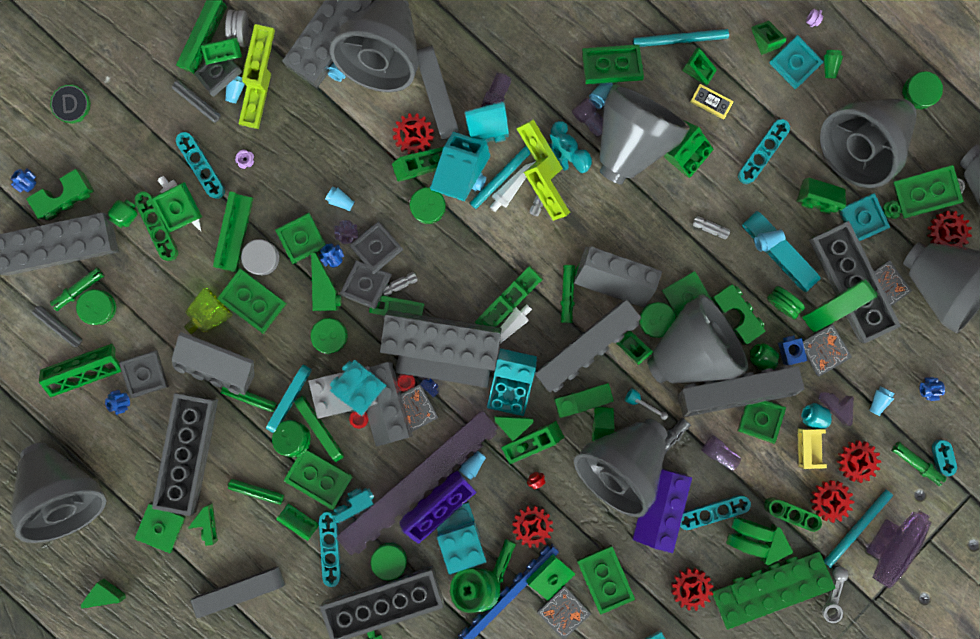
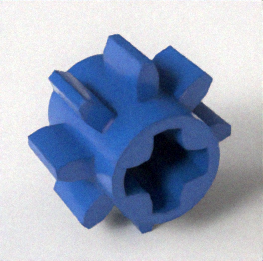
(23, 180)
(331, 255)
(932, 389)
(117, 402)

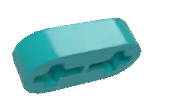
(945, 456)

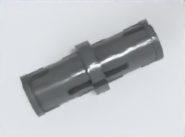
(676, 432)

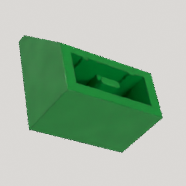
(690, 152)
(821, 196)

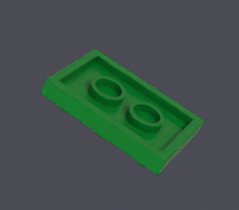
(612, 64)
(928, 192)
(252, 301)
(318, 478)
(605, 579)

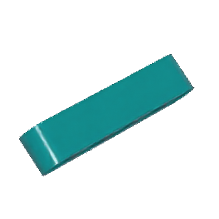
(783, 254)

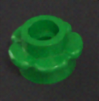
(888, 212)

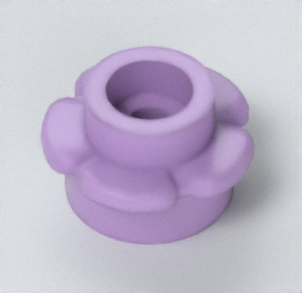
(814, 18)
(244, 154)

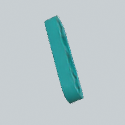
(763, 151)
(202, 164)
(289, 398)
(713, 510)
(329, 548)

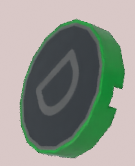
(70, 104)

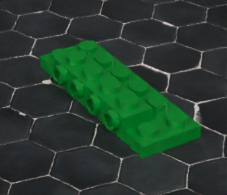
(773, 589)

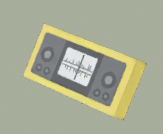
(711, 101)

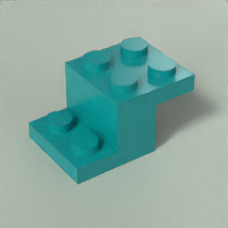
(460, 540)

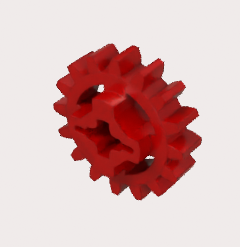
(418, 127)
(957, 228)
(861, 453)
(833, 508)
(526, 537)
(688, 595)

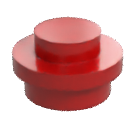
(406, 382)
(358, 421)
(536, 480)

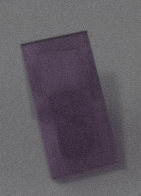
(843, 410)

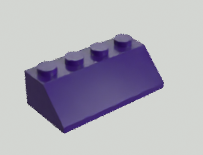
(437, 507)
(663, 519)

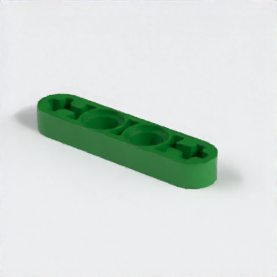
(156, 226)
(319, 428)

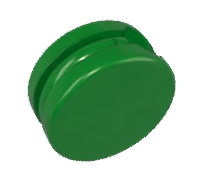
(923, 90)
(427, 205)
(785, 302)
(96, 307)
(656, 319)
(329, 335)
(291, 438)
(389, 561)

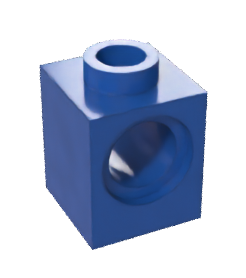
(798, 356)

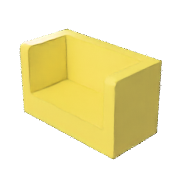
(810, 448)

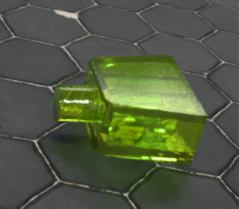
(206, 312)

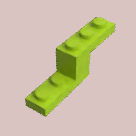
(256, 76)
(543, 170)

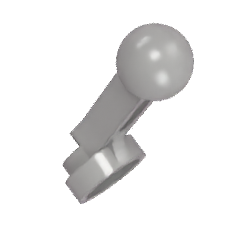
(840, 575)

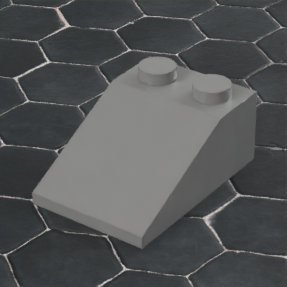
(325, 401)

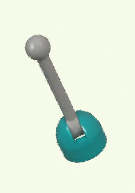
(633, 397)

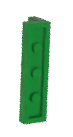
(201, 34)
(233, 232)
(77, 367)

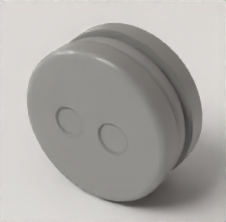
(237, 26)
(260, 257)

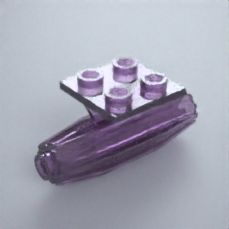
(898, 547)

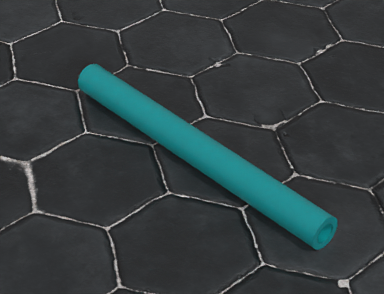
(681, 38)
(499, 178)
(857, 529)

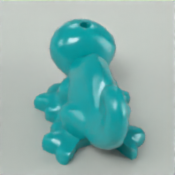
(566, 149)

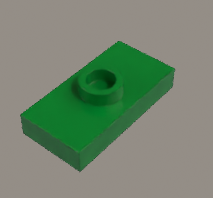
(221, 51)
(297, 522)

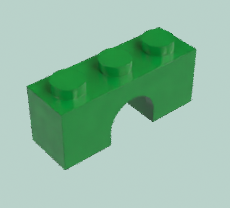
(75, 189)
(749, 326)

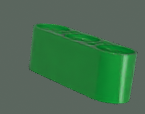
(801, 514)

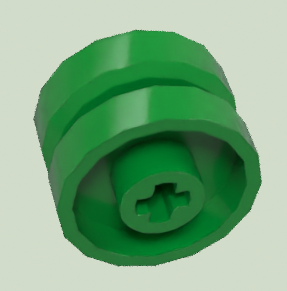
(750, 538)
(474, 590)

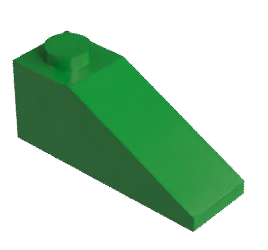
(416, 164)
(324, 292)
(583, 400)
(533, 442)

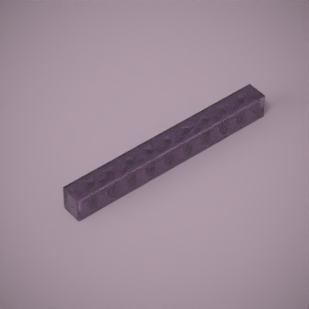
(420, 479)

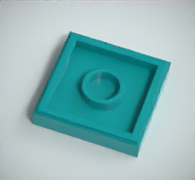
(796, 62)
(865, 217)

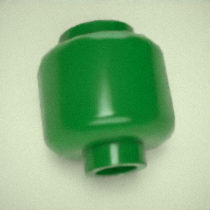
(122, 213)
(764, 357)

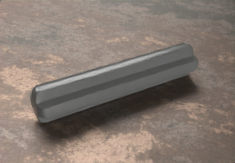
(196, 101)
(57, 326)

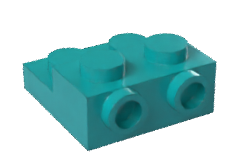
(357, 387)
(357, 501)

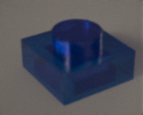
(430, 386)

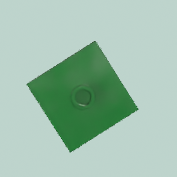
(176, 207)
(300, 238)
(683, 291)
(762, 420)
(160, 528)
(550, 577)

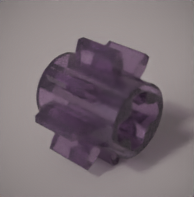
(346, 232)

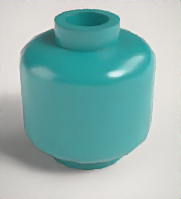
(816, 416)

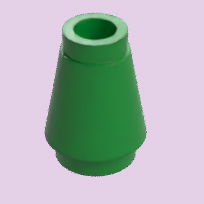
(832, 63)

